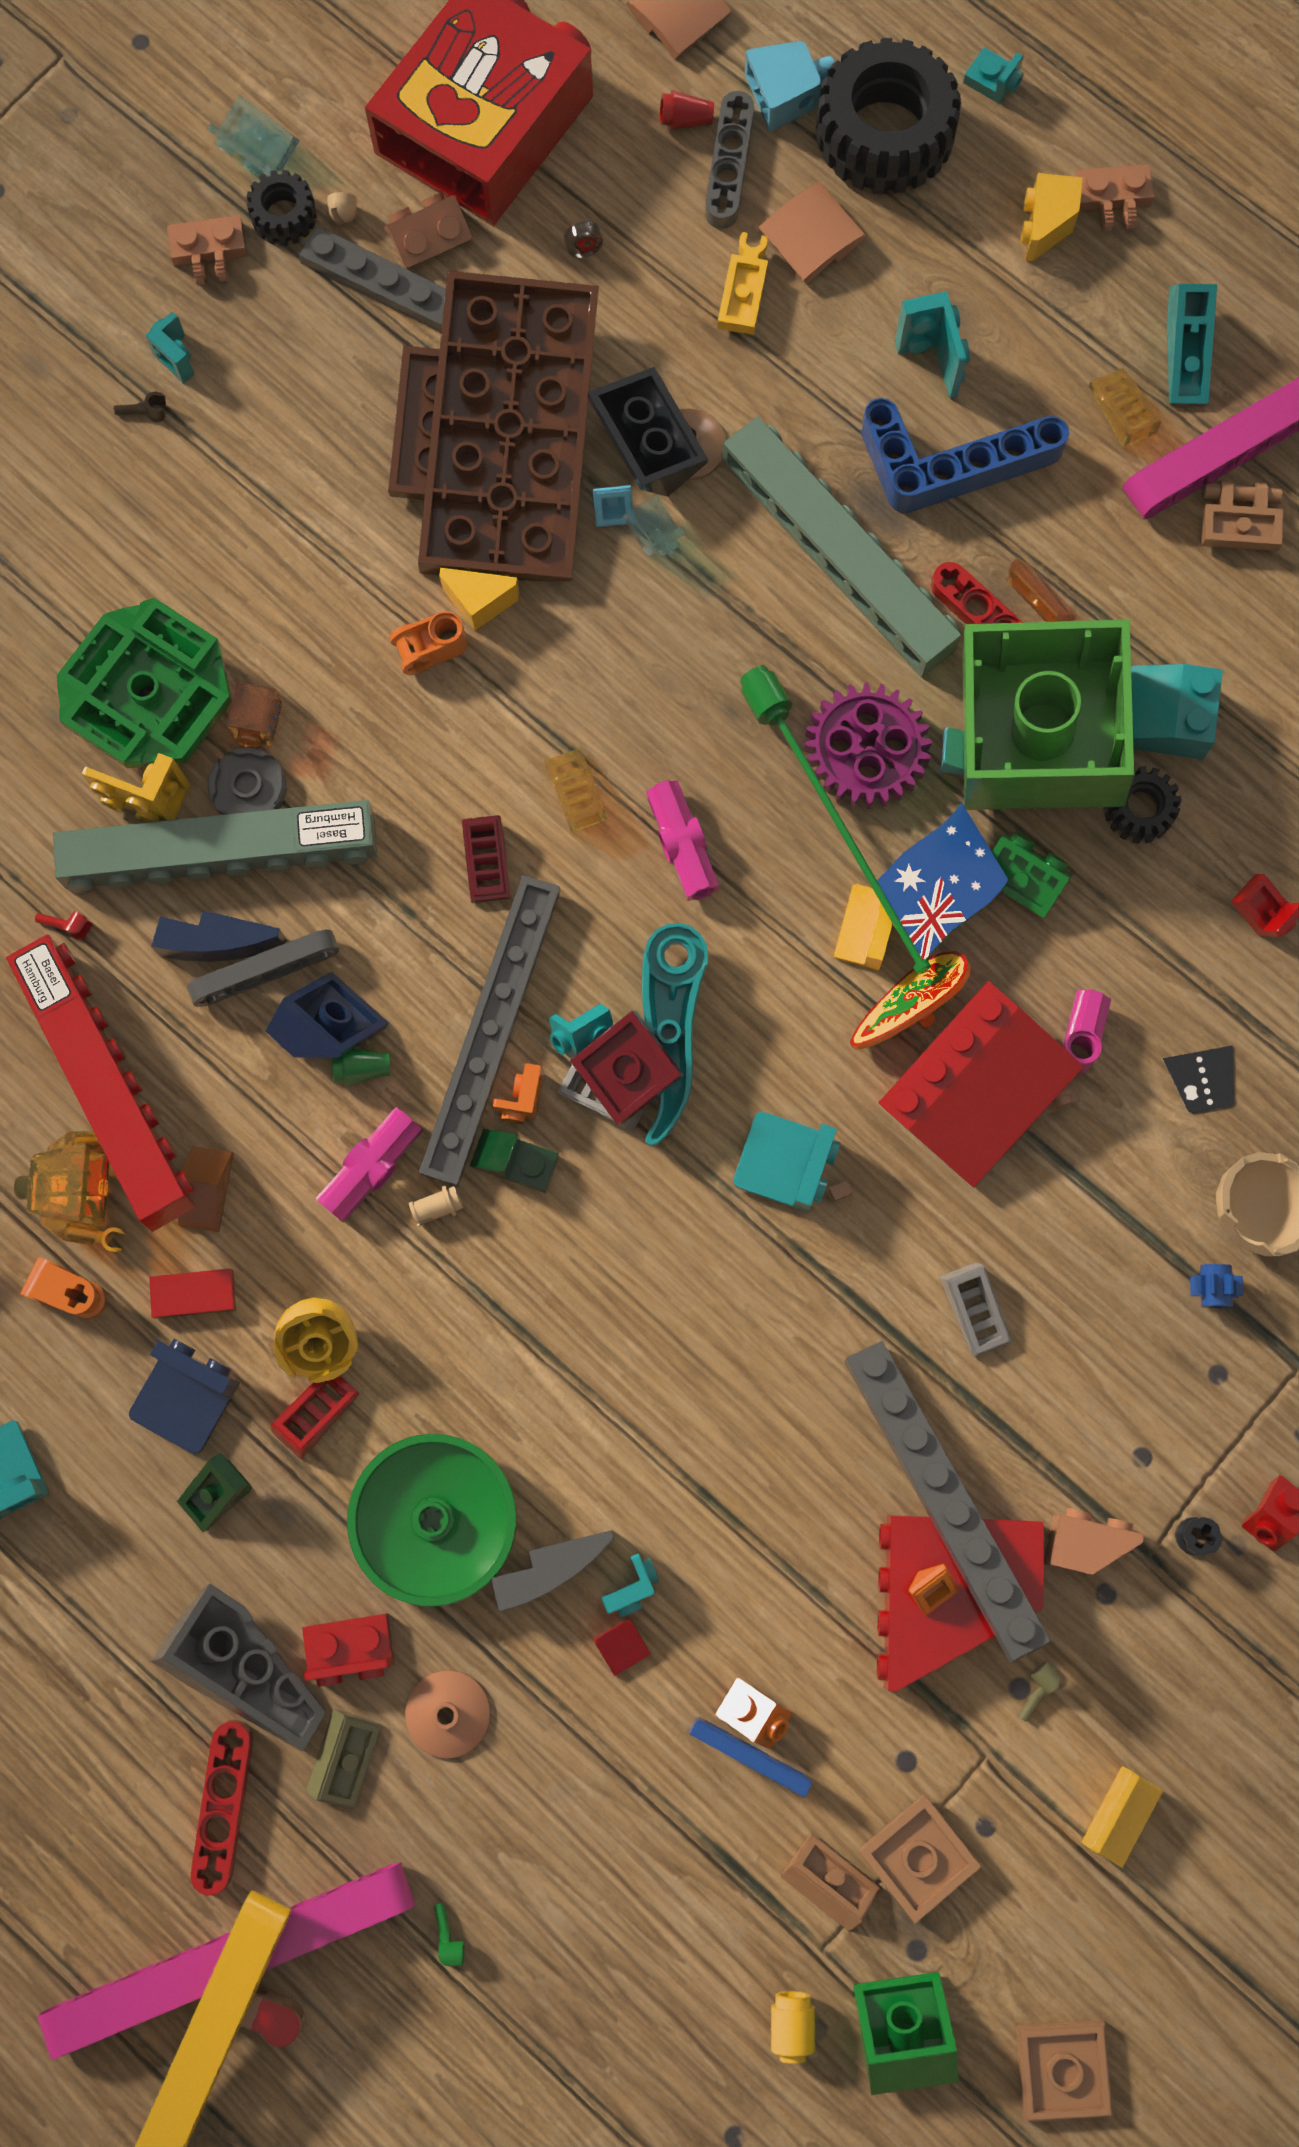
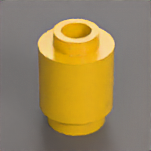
(793, 2026)

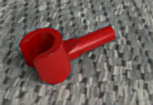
(76, 925)

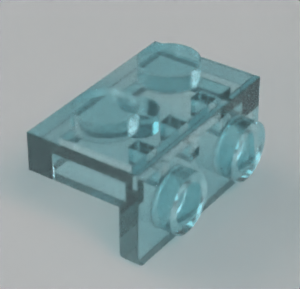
(255, 138)

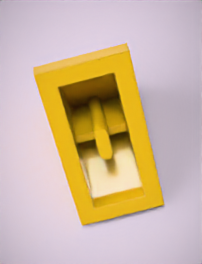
(479, 595)

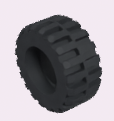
(895, 75)

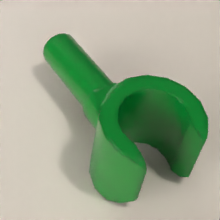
(450, 1952)

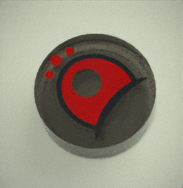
(583, 239)

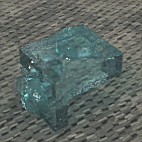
(654, 527)

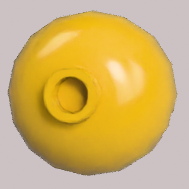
(315, 1340)

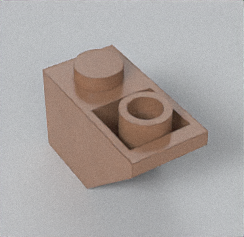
(1085, 1545)

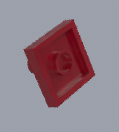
(626, 1067)

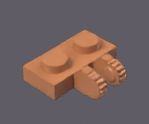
(1113, 189)
(205, 242)

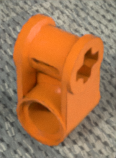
(426, 642)
(60, 1288)

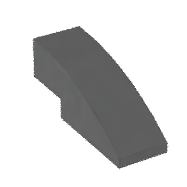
(550, 1569)

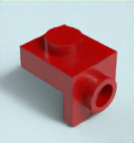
(1265, 908)
(1277, 1515)

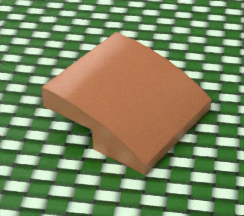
(679, 22)
(812, 232)

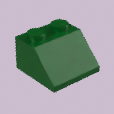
(906, 2033)

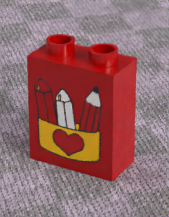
(481, 101)

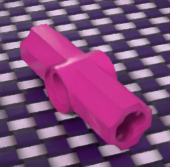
(682, 840)
(369, 1164)

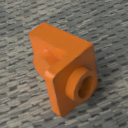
(527, 1090)

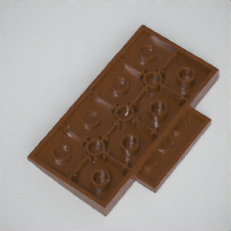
(498, 426)

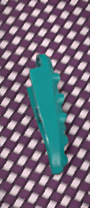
(669, 1012)

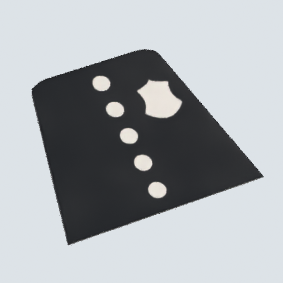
(1204, 1078)

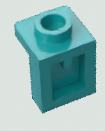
(994, 75)
(168, 349)

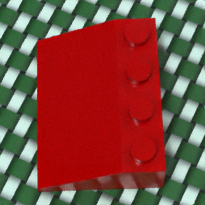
(981, 1084)

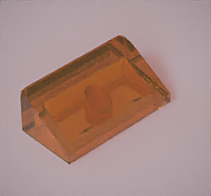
(1038, 593)

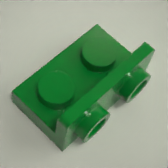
(1032, 878)

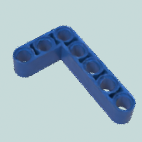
(956, 461)

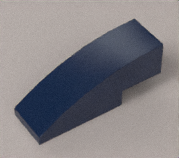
(214, 938)

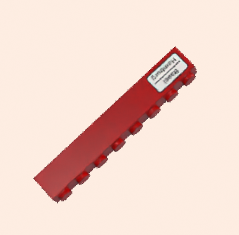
(101, 1084)

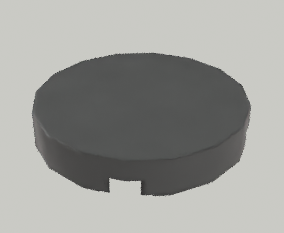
(247, 782)

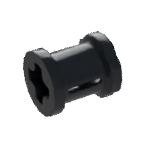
(1210, 1531)

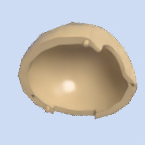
(1261, 1204)

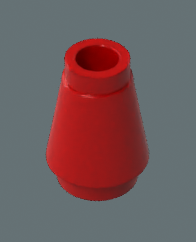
(684, 111)

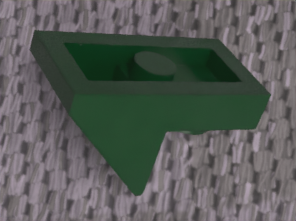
(514, 1159)
(213, 1492)

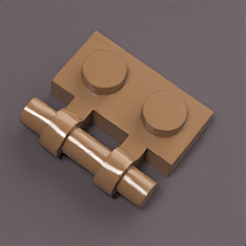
(1242, 525)

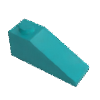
(1190, 341)

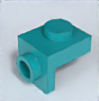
(576, 1035)
(628, 1598)

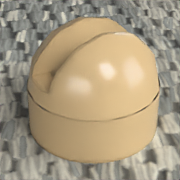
(342, 207)

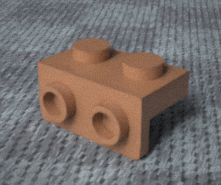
(429, 230)

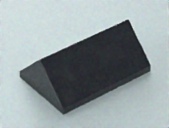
(649, 431)

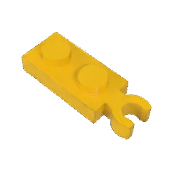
(744, 288)

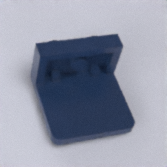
(183, 1396)

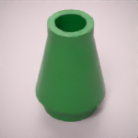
(360, 1066)

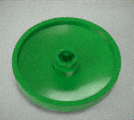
(431, 1519)

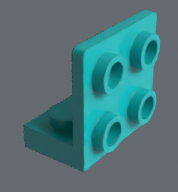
(930, 323)
(19, 1473)

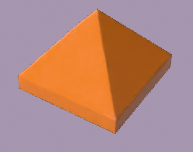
(932, 1588)

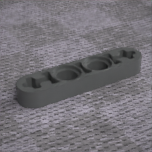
(729, 159)
(262, 968)

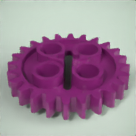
(892, 723)

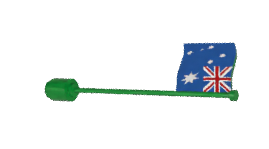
(934, 881)

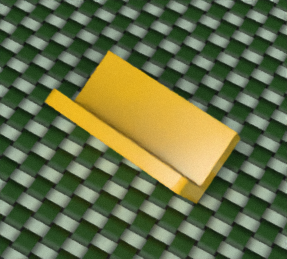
(863, 929)
(1122, 1816)

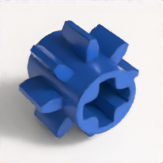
(1216, 1286)

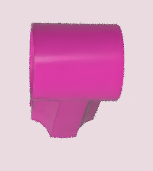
(1087, 1025)

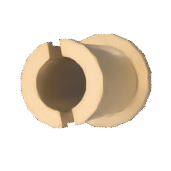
(436, 1205)

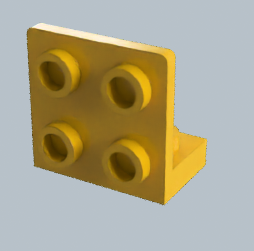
(156, 801)

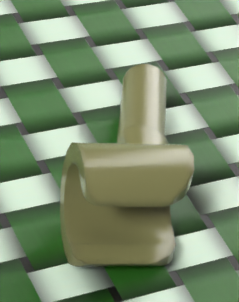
(1048, 1681)

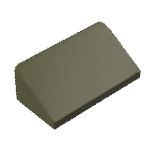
(343, 1759)

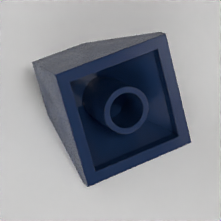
(324, 1020)

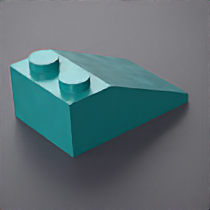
(1175, 708)

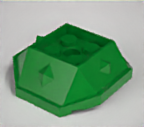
(139, 650)

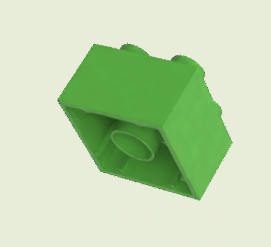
(1047, 715)

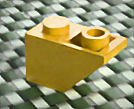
(1053, 212)

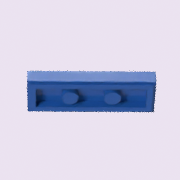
(750, 1756)

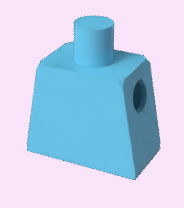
(785, 81)

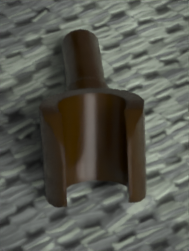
(151, 399)

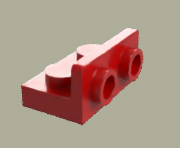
(348, 1648)

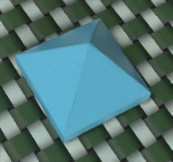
(611, 504)

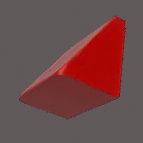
(622, 1646)

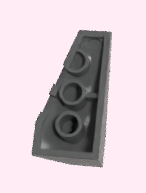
(233, 1663)

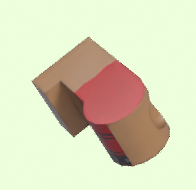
(275, 2017)

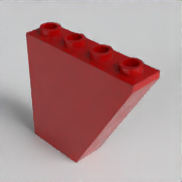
(923, 1643)

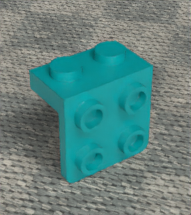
(786, 1161)

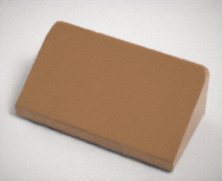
(831, 1882)

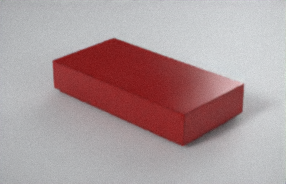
(192, 1293)

